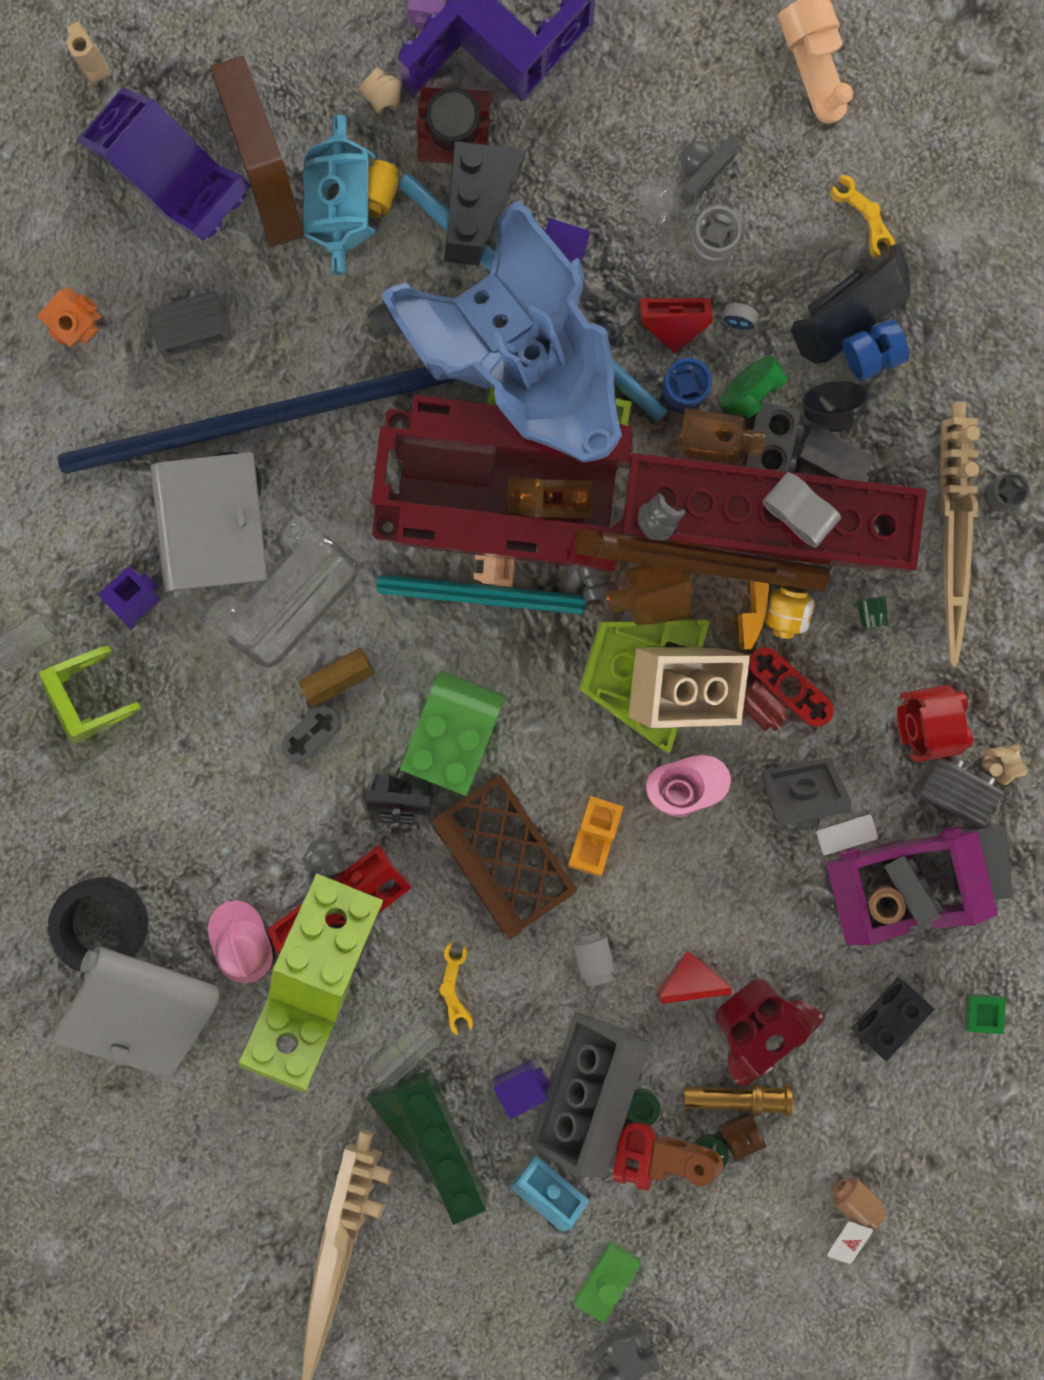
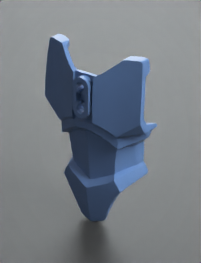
(545, 364)

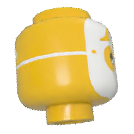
(789, 611)

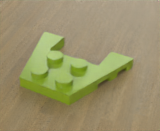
(611, 666)

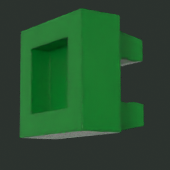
(985, 1013)

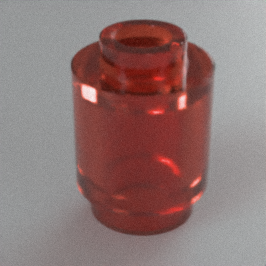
(764, 706)

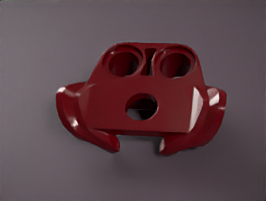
(757, 1023)

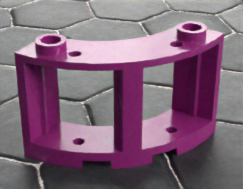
(970, 872)

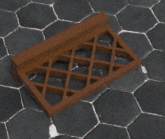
(477, 873)

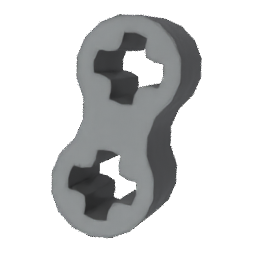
(801, 509)

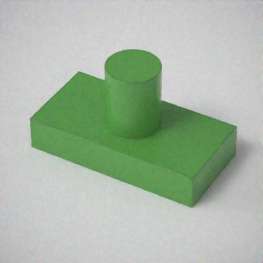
(606, 1282)

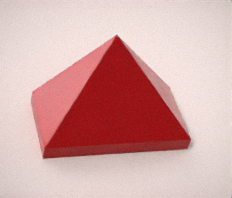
(676, 319)
(692, 981)

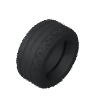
(120, 894)

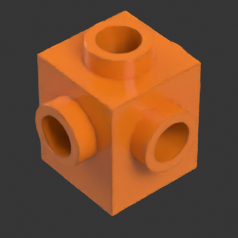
(70, 317)

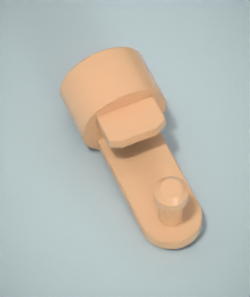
(813, 35)

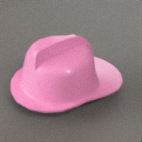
(688, 785)
(240, 942)

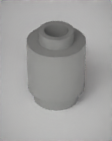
(594, 958)

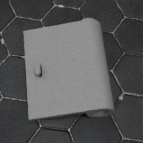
(200, 522)
(135, 1012)

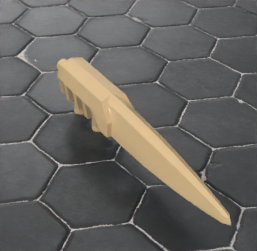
(958, 508)
(340, 1233)

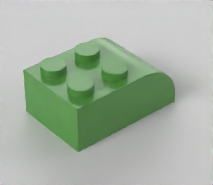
(453, 732)

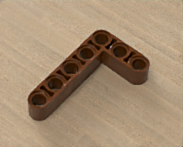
(258, 151)

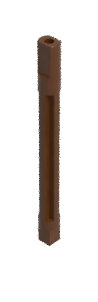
(700, 560)

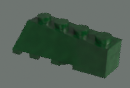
(427, 1131)

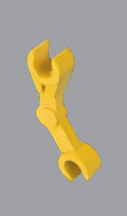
(870, 212)
(447, 990)

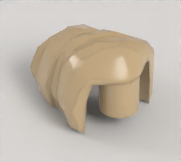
(382, 90)
(1004, 764)

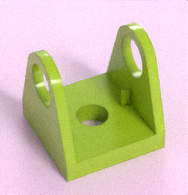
(52, 680)

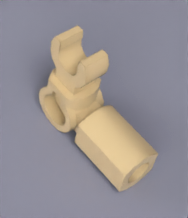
(87, 54)

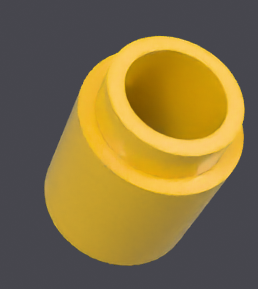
(381, 187)

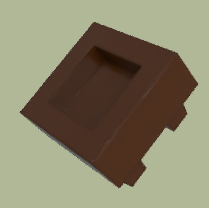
(742, 1135)

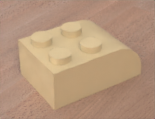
(688, 687)

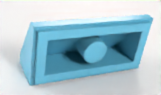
(549, 1194)

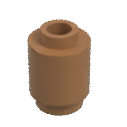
(884, 914)
(858, 1203)

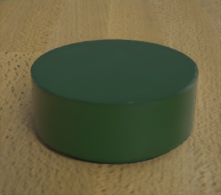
(644, 1107)

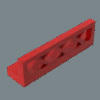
(364, 875)

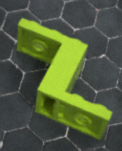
(310, 983)

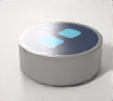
(740, 316)

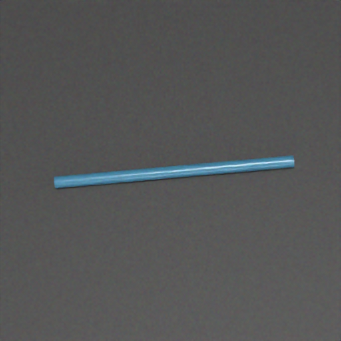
(622, 380)

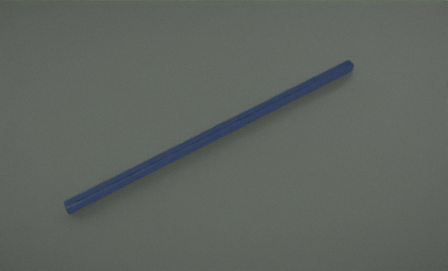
(248, 419)

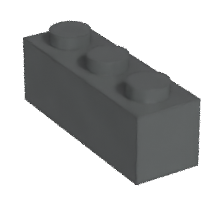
(914, 891)

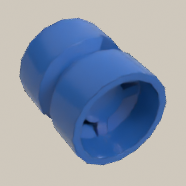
(882, 347)
(686, 385)

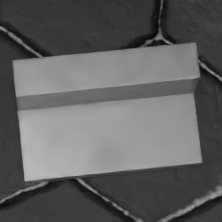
(833, 456)

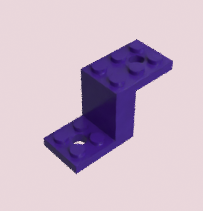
(495, 41)
(164, 163)

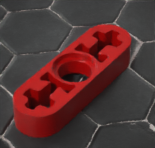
(815, 697)

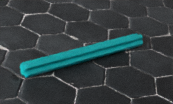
(480, 594)

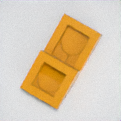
(751, 623)
(595, 836)

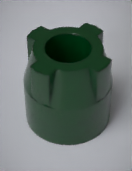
(873, 612)

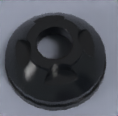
(835, 405)

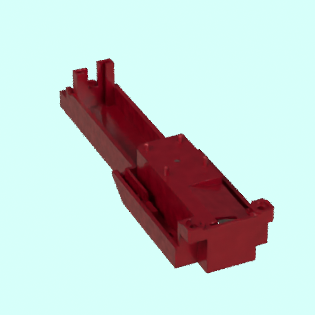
(465, 452)

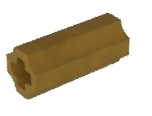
(336, 677)

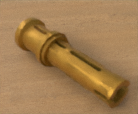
(753, 1099)

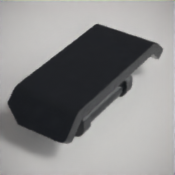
(852, 307)

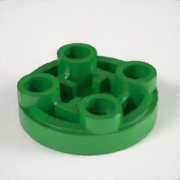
(751, 386)

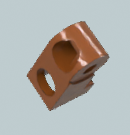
(685, 1159)

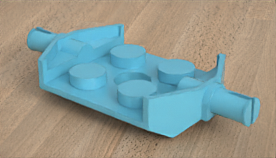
(342, 221)

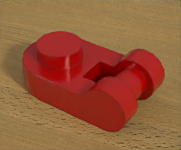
(635, 1143)

